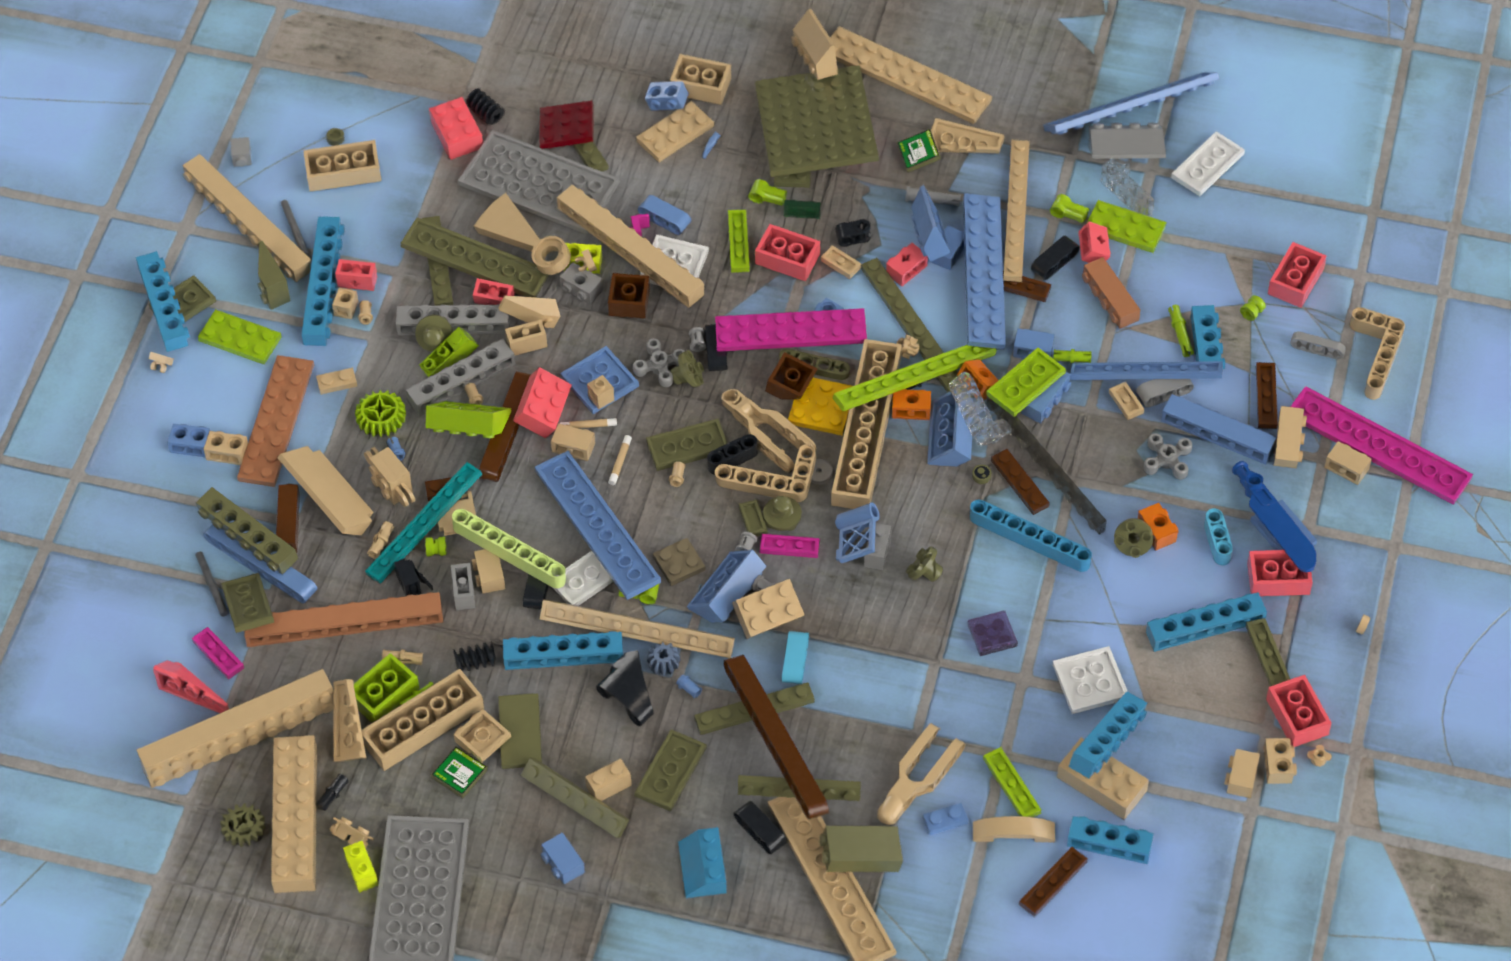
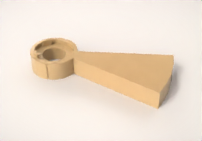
(507, 224)

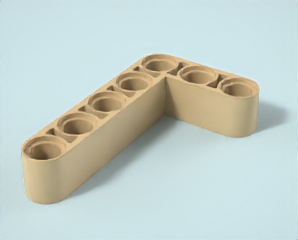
(1391, 332)
(772, 480)

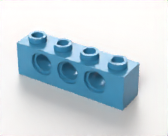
(1206, 334)
(1116, 848)

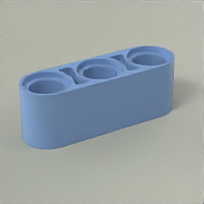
(665, 214)

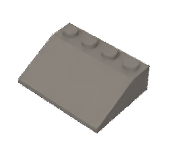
(1126, 141)

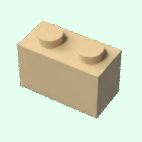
(526, 337)
(575, 440)
(1348, 462)
(489, 571)
(1243, 773)
(608, 780)

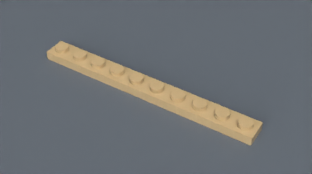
(1016, 211)
(637, 628)

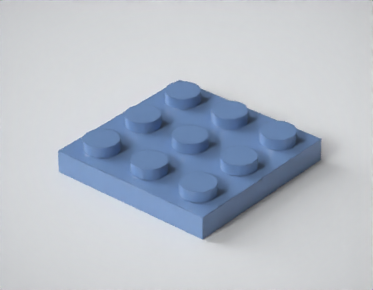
(599, 363)

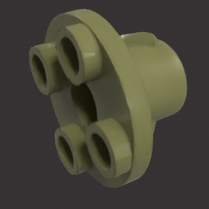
(432, 331)
(688, 370)
(782, 513)
(1133, 537)
(925, 565)

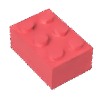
(456, 128)
(787, 252)
(1297, 274)
(542, 402)
(1276, 574)
(1298, 711)

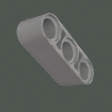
(1160, 390)

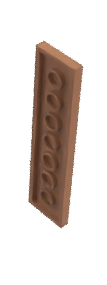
(275, 420)

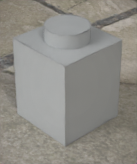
(241, 151)

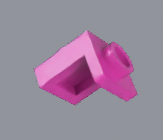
(640, 222)

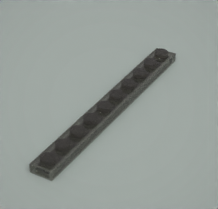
(1051, 468)

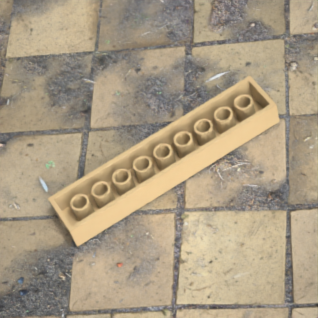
(865, 430)
(236, 728)

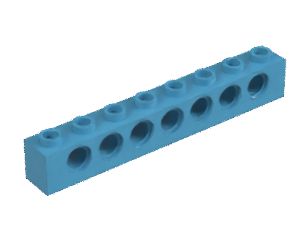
(322, 281)

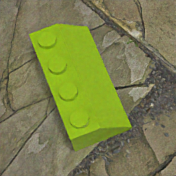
(466, 418)

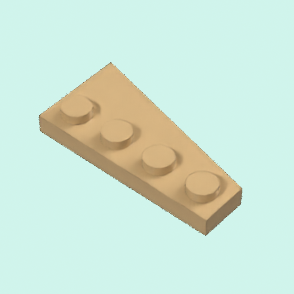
(965, 139)
(347, 727)

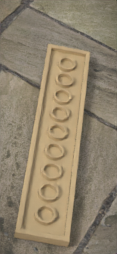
(910, 76)
(837, 891)

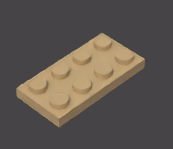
(675, 131)

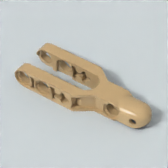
(752, 415)
(905, 790)

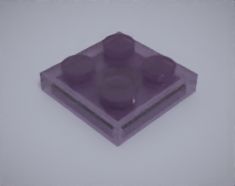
(992, 633)

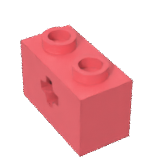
(1094, 242)
(906, 264)
(356, 275)
(491, 292)

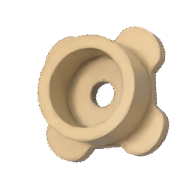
(1316, 760)

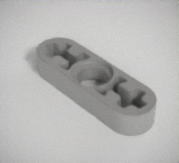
(1329, 348)

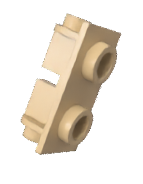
(343, 829)

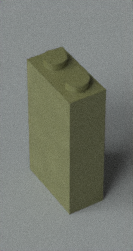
(861, 849)

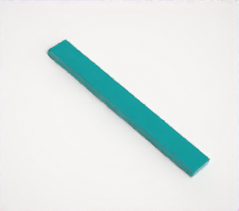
(423, 522)

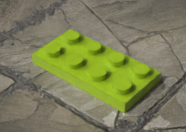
(1128, 226)
(239, 337)
(1026, 382)

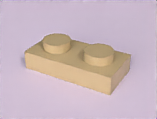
(841, 262)
(336, 381)
(1126, 401)

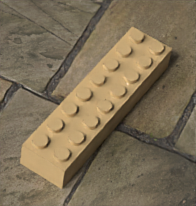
(294, 814)

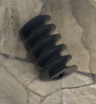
(484, 106)
(475, 657)

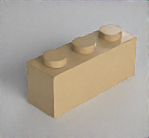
(1289, 437)

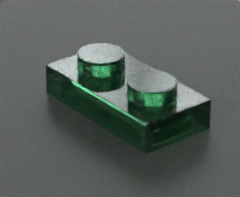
(802, 209)

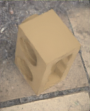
(229, 449)
(1277, 760)

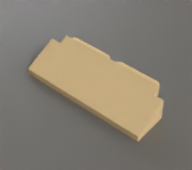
(328, 489)

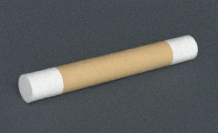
(592, 423)
(620, 459)

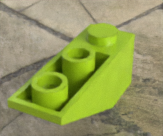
(449, 352)

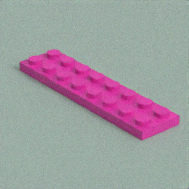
(790, 329)

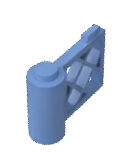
(856, 521)

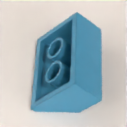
(702, 863)

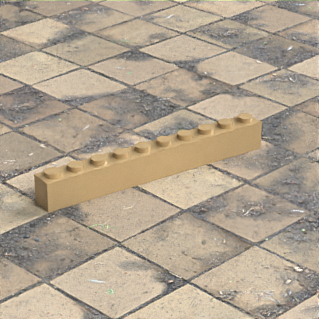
(246, 217)
(631, 246)

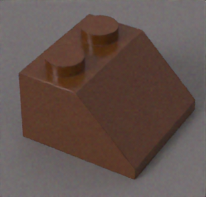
(790, 378)

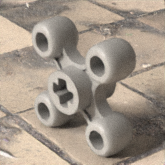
(658, 363)
(1167, 456)

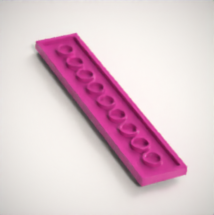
(1383, 446)

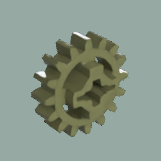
(242, 824)

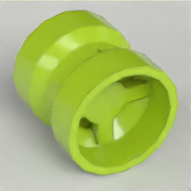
(1252, 308)
(436, 546)

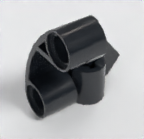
(629, 687)

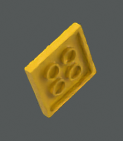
(818, 409)

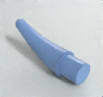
(710, 144)

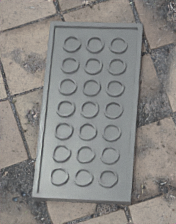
(533, 177)
(419, 889)

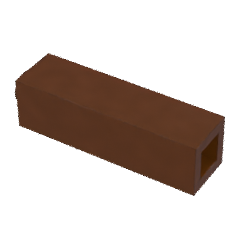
(288, 514)

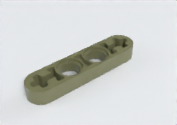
(817, 360)

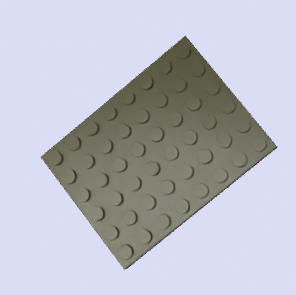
(816, 121)

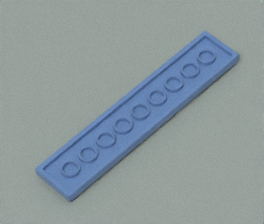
(1126, 104)
(984, 271)
(598, 525)

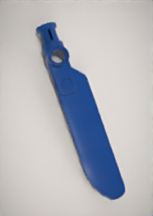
(1276, 519)

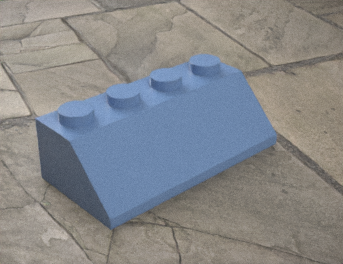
(928, 226)
(948, 433)
(727, 584)

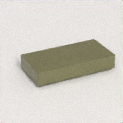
(753, 518)

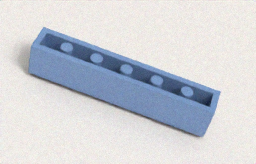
(1218, 429)

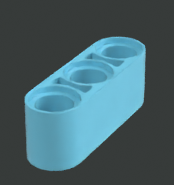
(1221, 543)
(795, 657)

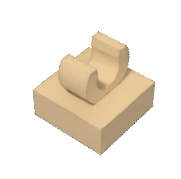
(588, 261)
(160, 359)

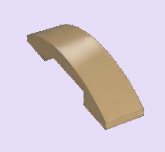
(1013, 827)

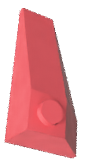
(182, 683)

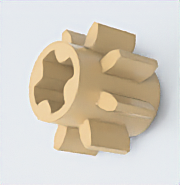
(909, 346)

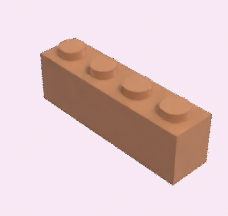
(1111, 293)

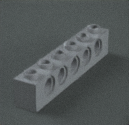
(471, 318)
(488, 363)

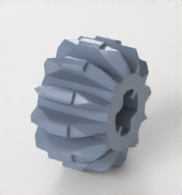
(663, 658)

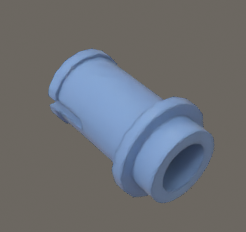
(396, 448)
(689, 686)

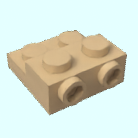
(481, 735)

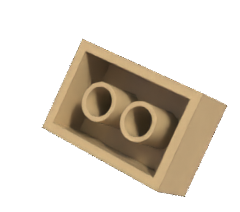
(703, 78)
(768, 609)

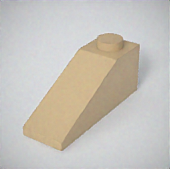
(531, 309)

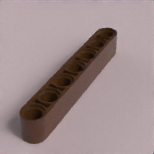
(501, 444)

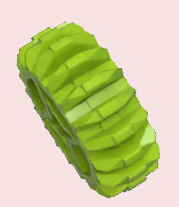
(370, 408)

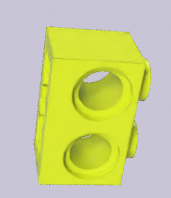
(576, 251)
(360, 866)

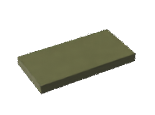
(685, 444)
(247, 602)
(522, 719)
(670, 770)

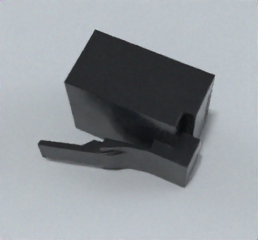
(409, 577)

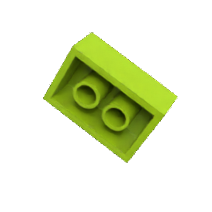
(384, 688)

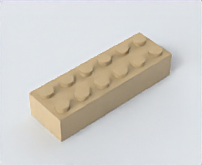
(422, 719)

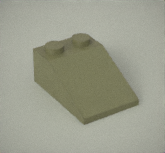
(272, 280)

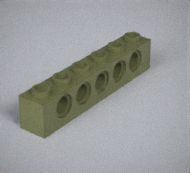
(214, 500)

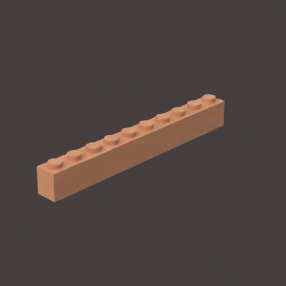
(348, 619)

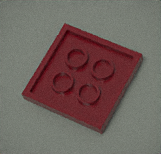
(566, 124)

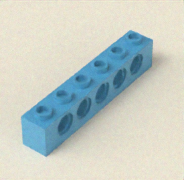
(162, 301)
(1200, 629)
(555, 657)
(1108, 735)

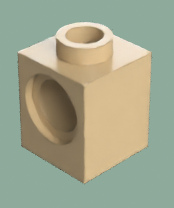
(345, 303)
(600, 392)

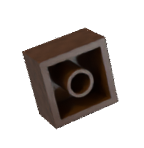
(629, 295)

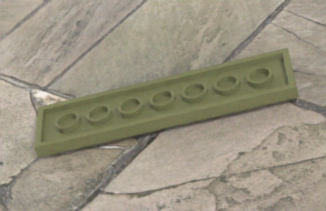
(473, 257)

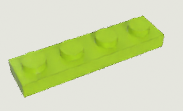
(738, 241)
(1011, 783)

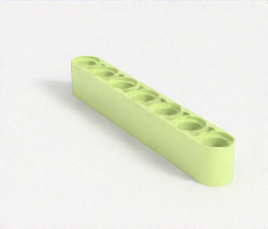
(513, 555)

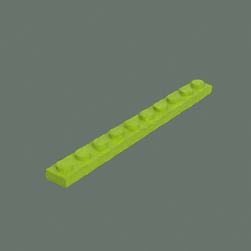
(909, 376)

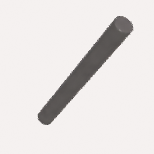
(294, 227)
(211, 583)

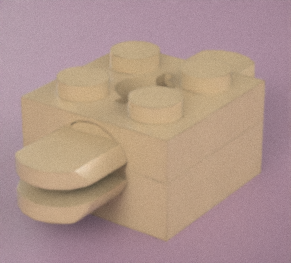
(390, 476)

